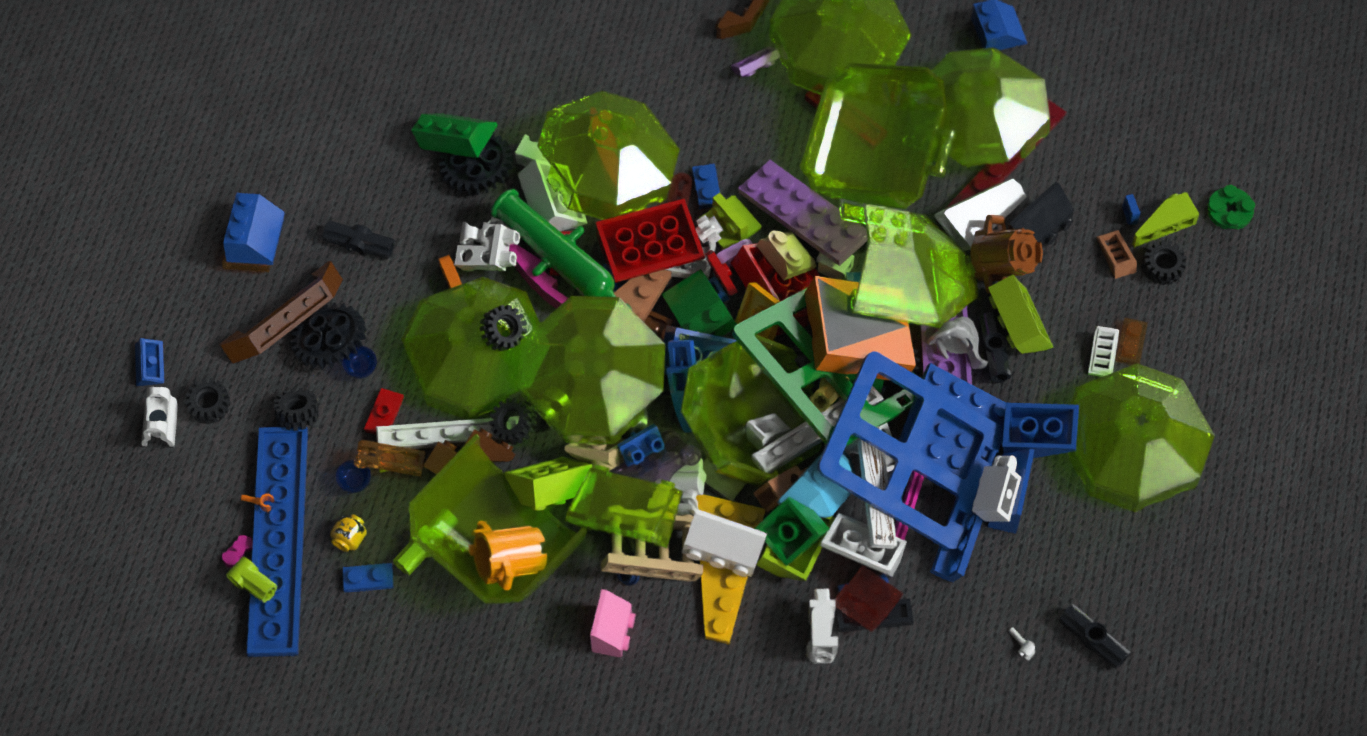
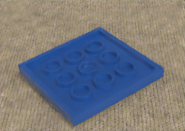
(948, 440)

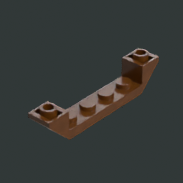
(734, 25)
(285, 318)

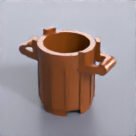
(1003, 252)

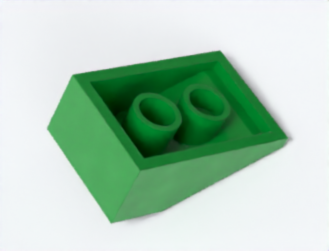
(699, 306)

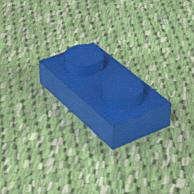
(705, 184)
(368, 577)

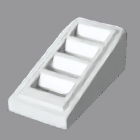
(1108, 338)

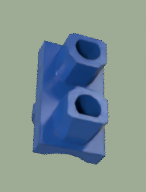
(640, 445)

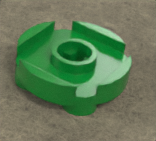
(1231, 196)

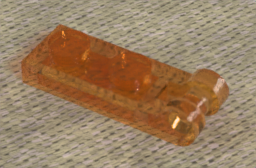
(389, 458)

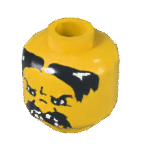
(348, 533)

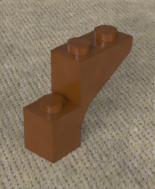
(445, 452)

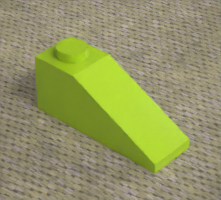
(1173, 215)

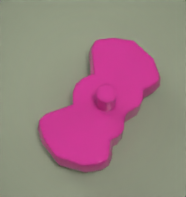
(239, 549)

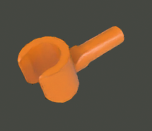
(259, 501)

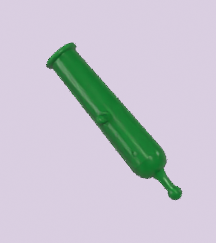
(554, 247)

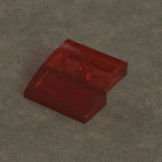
(867, 598)

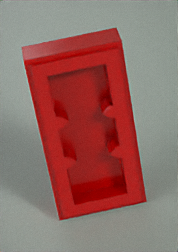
(722, 272)
(384, 410)

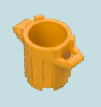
(506, 553)

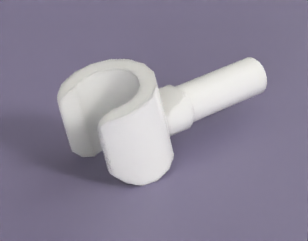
(1027, 646)

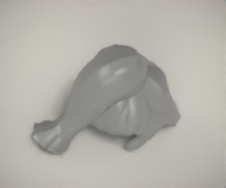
(959, 337)

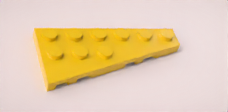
(720, 586)

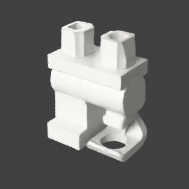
(494, 248)
(690, 481)
(821, 619)

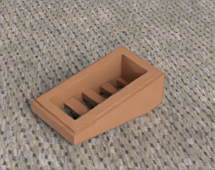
(1122, 266)

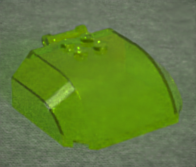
(878, 135)
(476, 491)

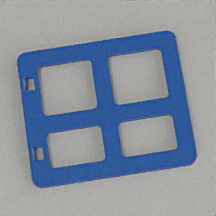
(908, 454)

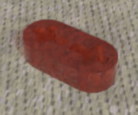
(674, 188)

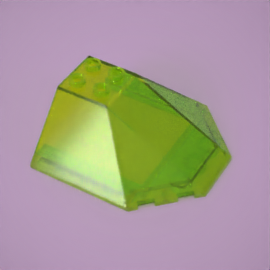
(909, 267)

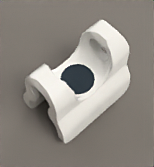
(159, 416)

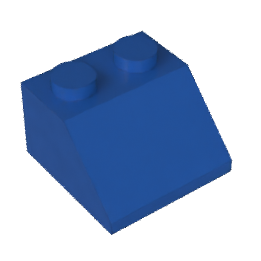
(997, 25)

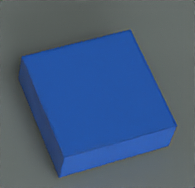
(1131, 209)

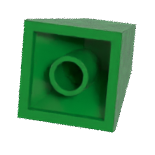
(792, 529)

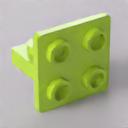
(734, 220)

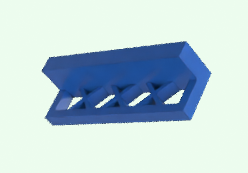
(953, 563)

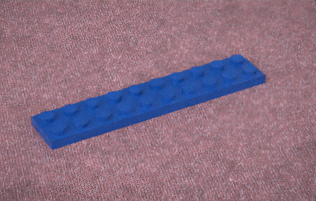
(279, 541)

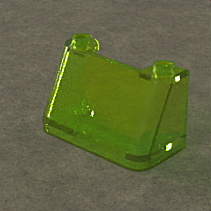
(625, 506)

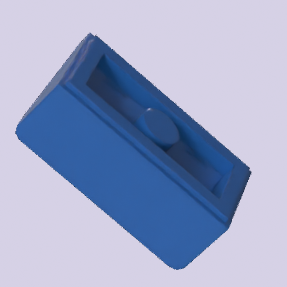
(149, 362)

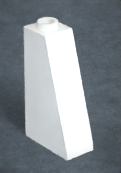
(969, 215)

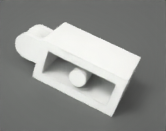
(997, 490)

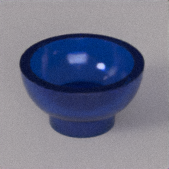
(361, 364)
(353, 478)

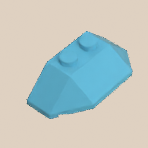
(818, 492)

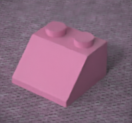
(611, 625)

